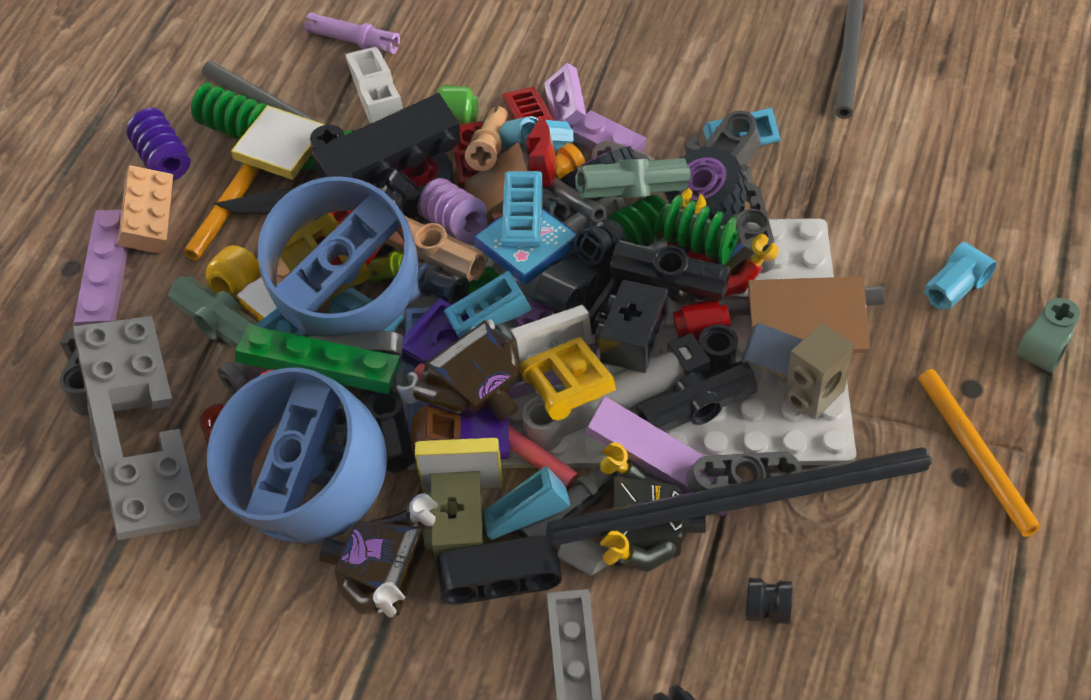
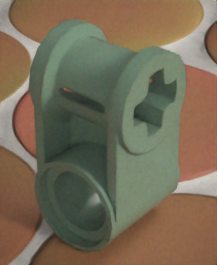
(1050, 334)

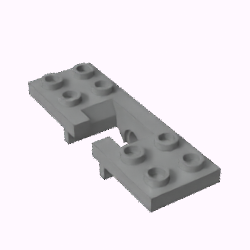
(125, 372)

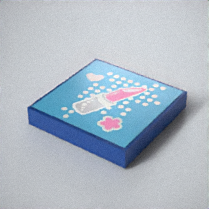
(527, 262)

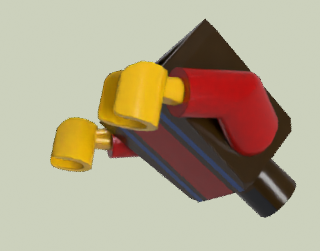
(744, 262)

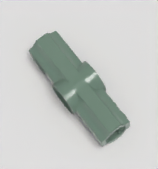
(632, 178)
(212, 312)

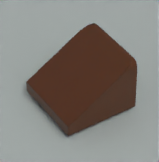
(434, 424)

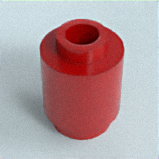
(698, 316)

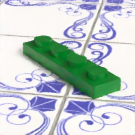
(337, 361)

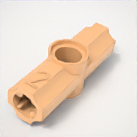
(438, 248)

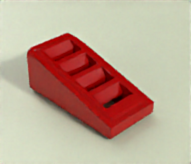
(524, 99)

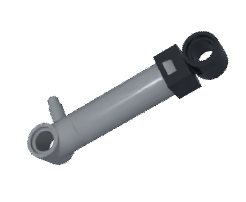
(684, 356)

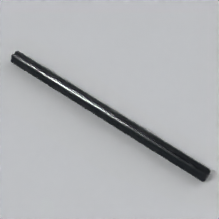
(736, 496)

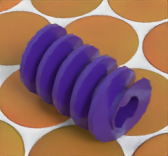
(157, 143)

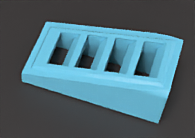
(522, 187)
(505, 301)
(526, 504)

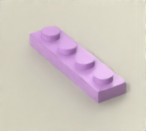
(102, 271)

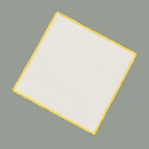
(276, 142)
(460, 456)

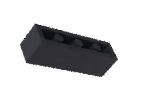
(391, 142)

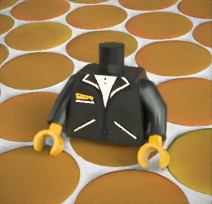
(646, 546)

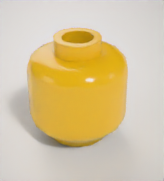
(232, 270)

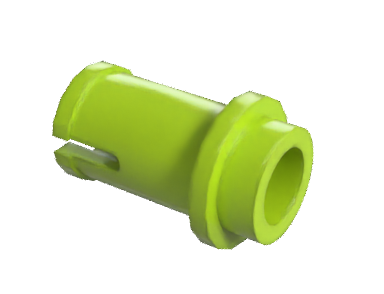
(386, 267)

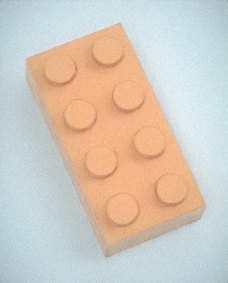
(145, 210)

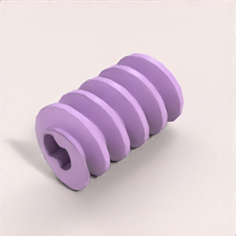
(453, 209)

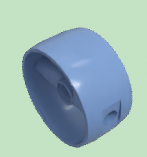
(357, 237)
(305, 408)

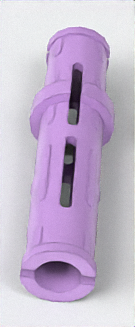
(364, 35)

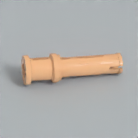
(486, 142)

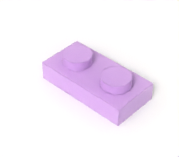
(565, 96)
(598, 128)

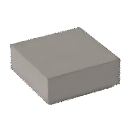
(583, 555)

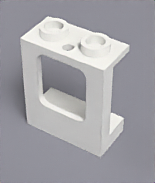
(548, 331)

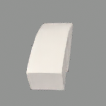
(374, 83)

